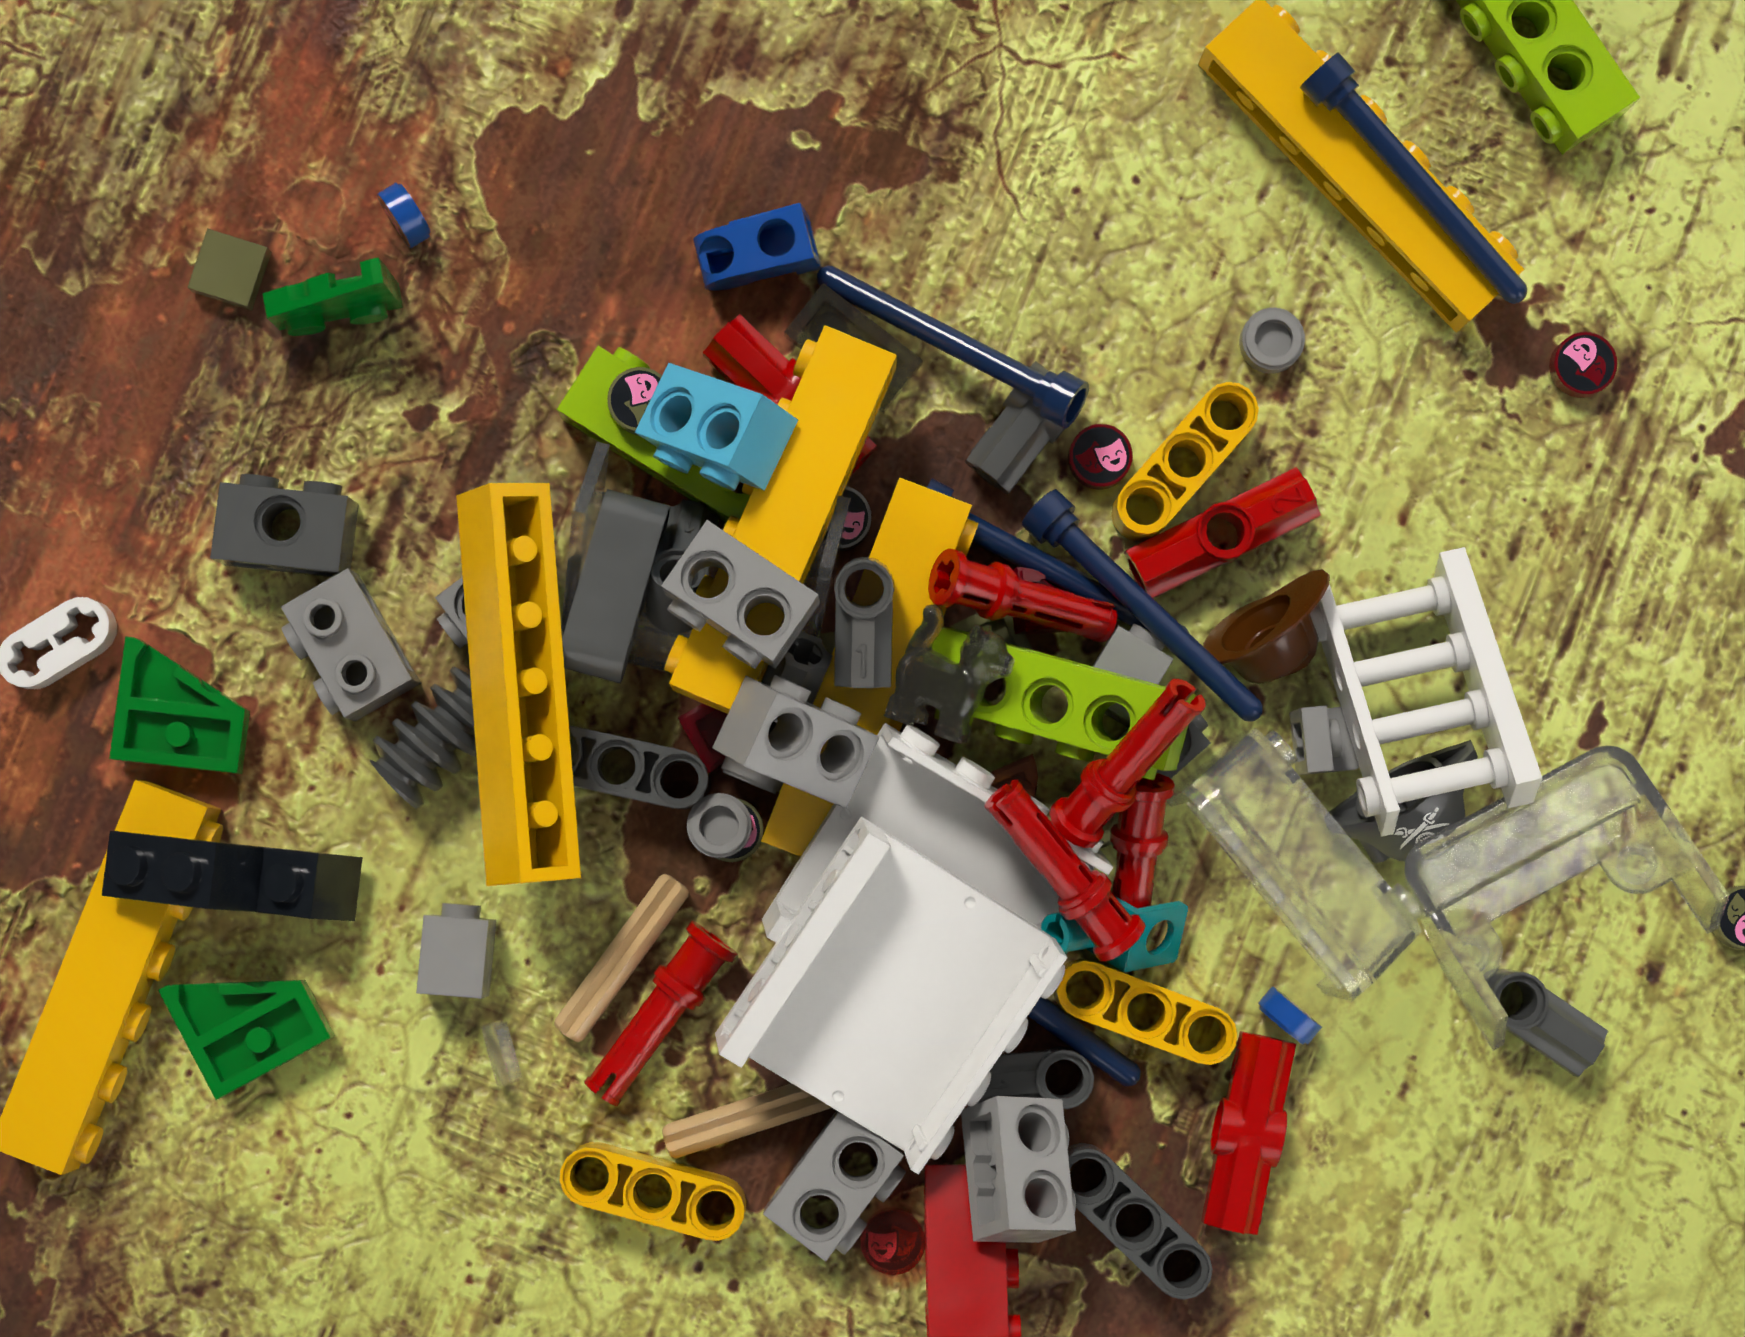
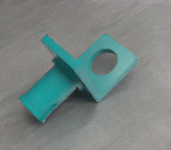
(1073, 938)

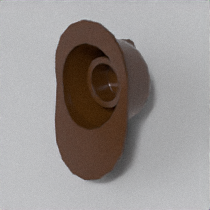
(1272, 633)

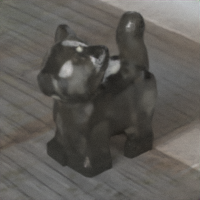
(949, 686)

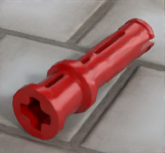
(999, 592)
(1111, 782)
(1139, 841)
(1081, 892)
(678, 987)

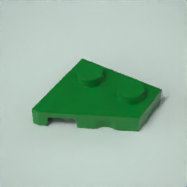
(322, 299)
(174, 716)
(245, 1027)

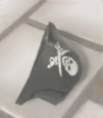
(1416, 818)

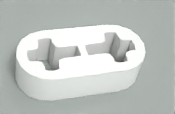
(49, 630)

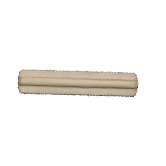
(621, 958)
(739, 1119)

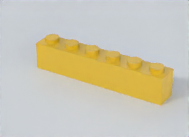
(1261, 69)
(787, 522)
(910, 539)
(518, 684)
(99, 1000)

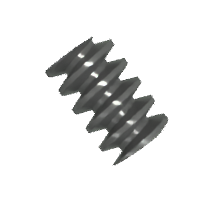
(430, 742)

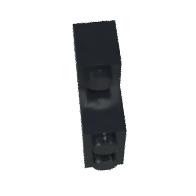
(231, 876)

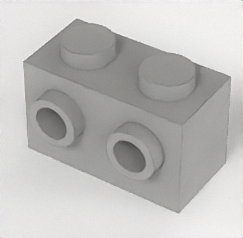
(348, 646)

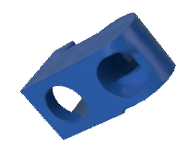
(757, 248)

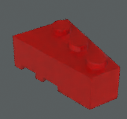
(963, 1277)

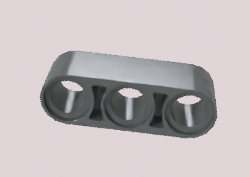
(613, 586)
(651, 764)
(1158, 1239)

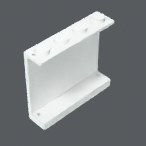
(938, 814)
(893, 993)

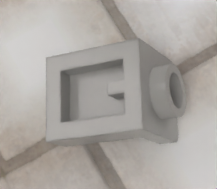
(1321, 741)

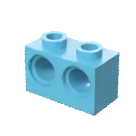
(717, 427)

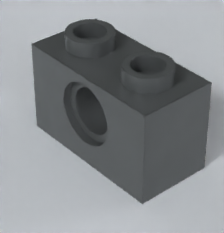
(246, 518)

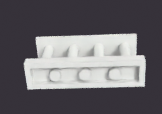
(1486, 706)

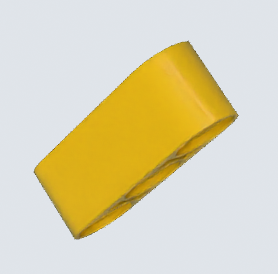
(1202, 437)
(1174, 1020)
(621, 1194)

